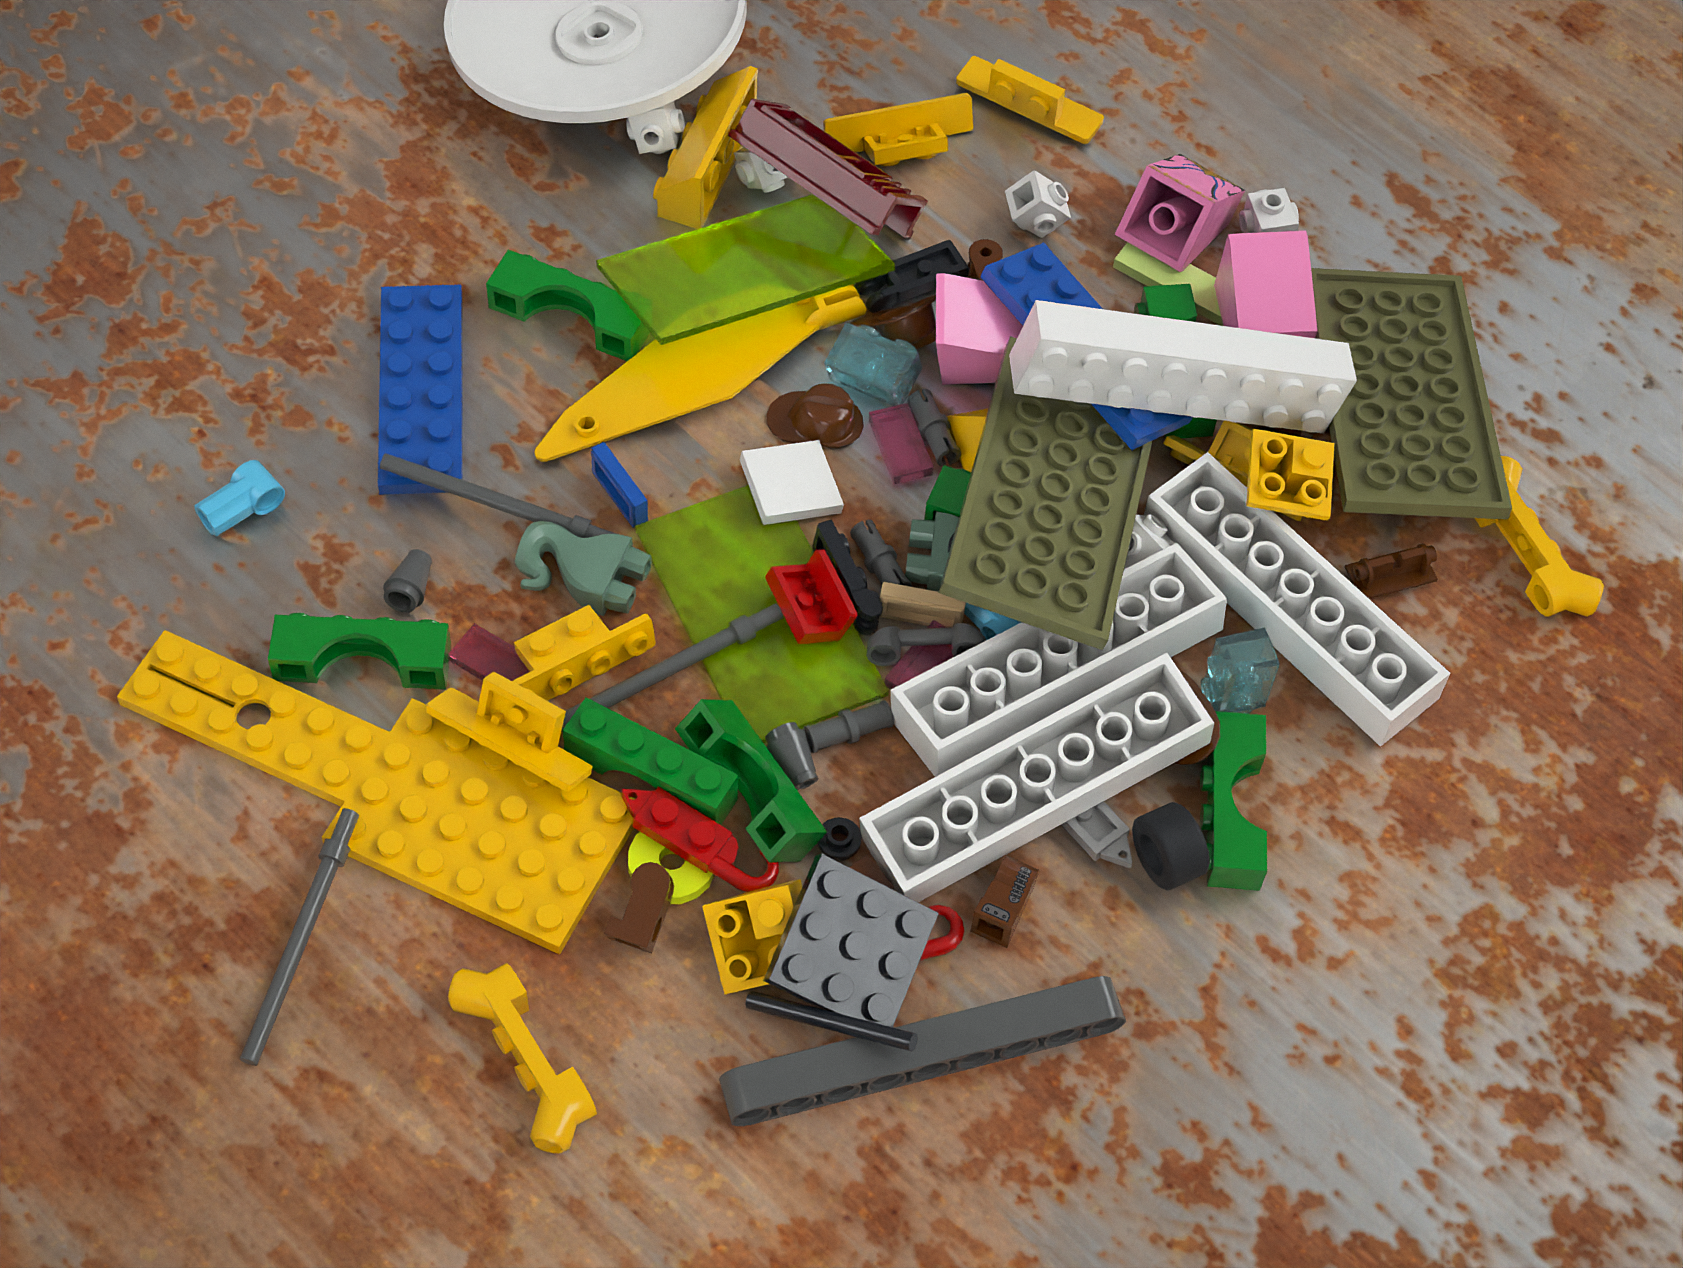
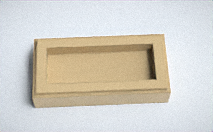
(920, 605)

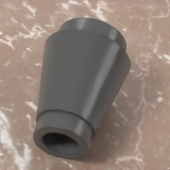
(408, 583)
(792, 753)

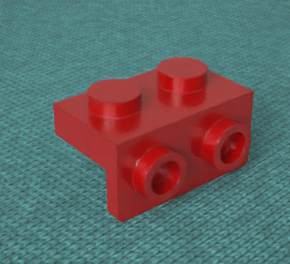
(812, 599)

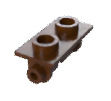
(1394, 571)

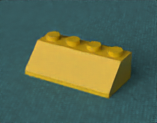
(706, 151)

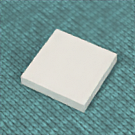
(791, 482)

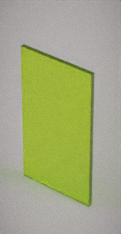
(742, 267)
(714, 572)

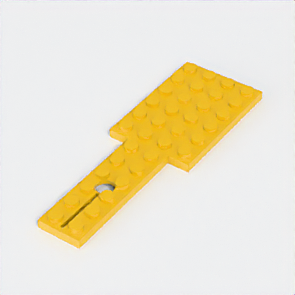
(425, 794)

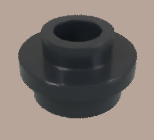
(840, 849)

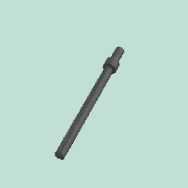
(578, 525)
(739, 630)
(332, 855)

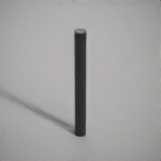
(831, 1021)

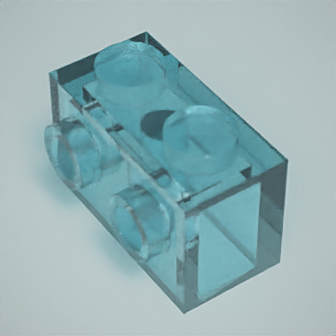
(873, 364)
(1240, 672)

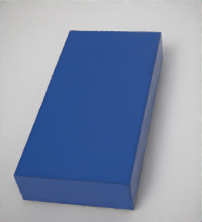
(619, 485)

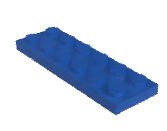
(1043, 277)
(421, 382)

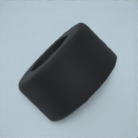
(1170, 846)

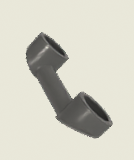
(886, 643)

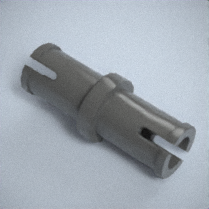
(934, 427)
(878, 556)
(849, 726)

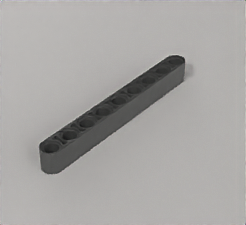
(943, 1047)

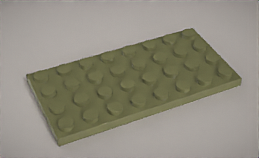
(1419, 416)
(1046, 515)

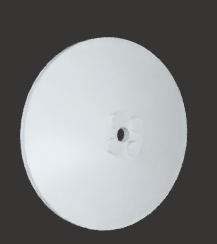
(551, 68)

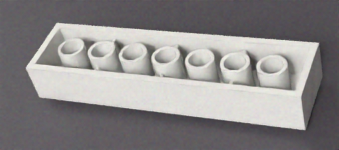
(1180, 367)
(1300, 599)
(1034, 673)
(1036, 779)

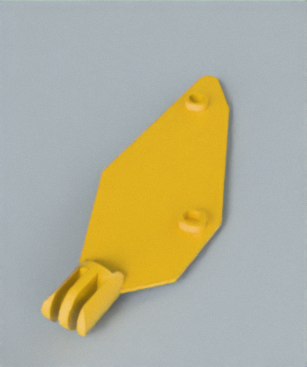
(693, 372)

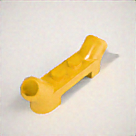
(1552, 583)
(562, 1096)

